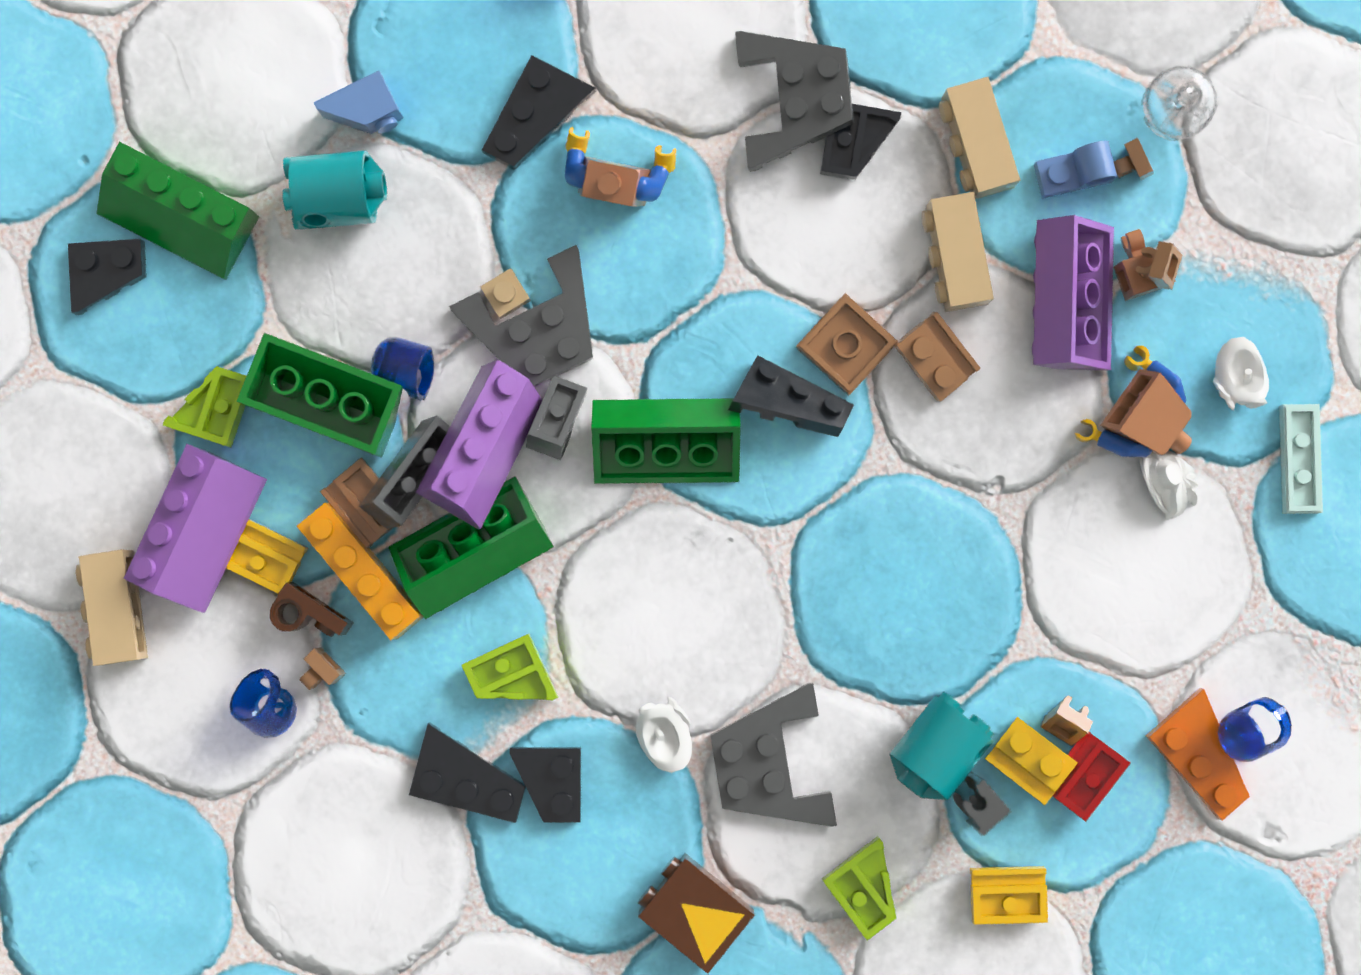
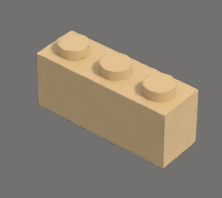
(979, 138)
(957, 252)
(111, 608)

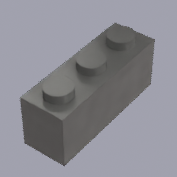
(395, 491)

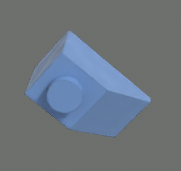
(362, 105)

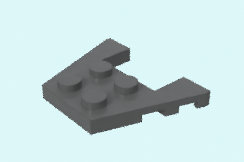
(811, 93)
(544, 338)
(755, 767)

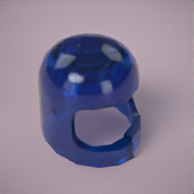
(399, 363)
(263, 721)
(1243, 737)

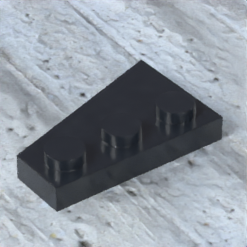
(787, 396)

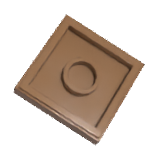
(846, 344)

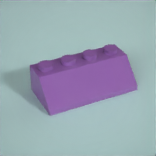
(1073, 294)
(482, 443)
(195, 528)

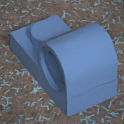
(1079, 170)

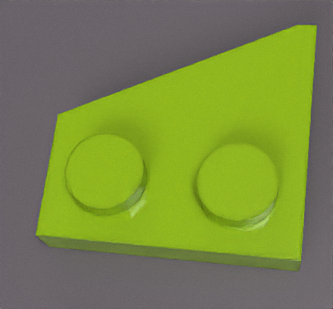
(212, 408)
(510, 673)
(864, 889)

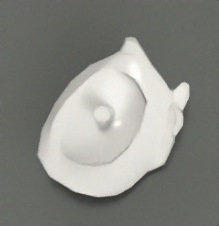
(1241, 374)
(1170, 482)
(665, 735)

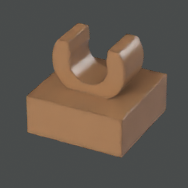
(1134, 161)
(1164, 265)
(322, 669)
(1067, 723)

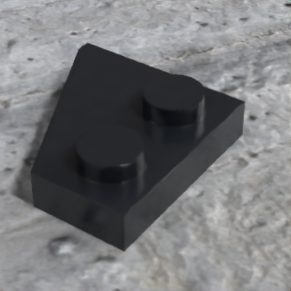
(854, 146)
(103, 269)
(552, 780)

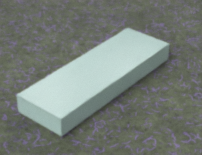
(1301, 459)

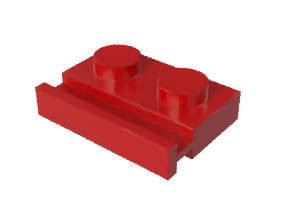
(1093, 776)

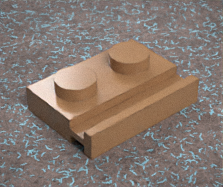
(936, 356)
(346, 495)

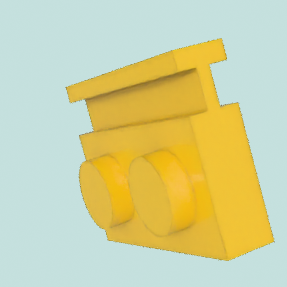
(266, 557)
(1031, 761)
(1009, 895)

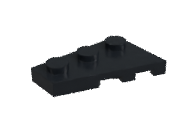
(534, 109)
(464, 780)

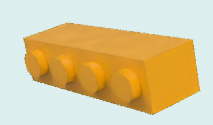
(360, 571)

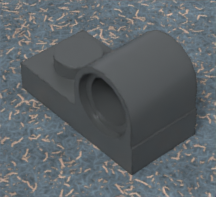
(556, 418)

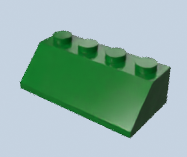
(174, 211)
(322, 395)
(665, 441)
(457, 559)

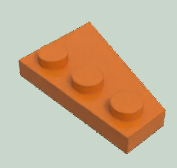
(1192, 748)

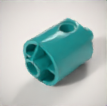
(333, 189)
(940, 749)

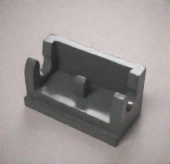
(984, 807)

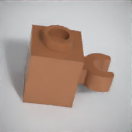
(1130, 281)

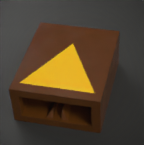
(695, 912)

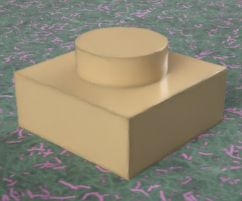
(505, 293)

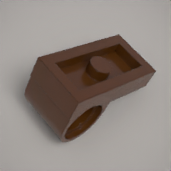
(328, 619)

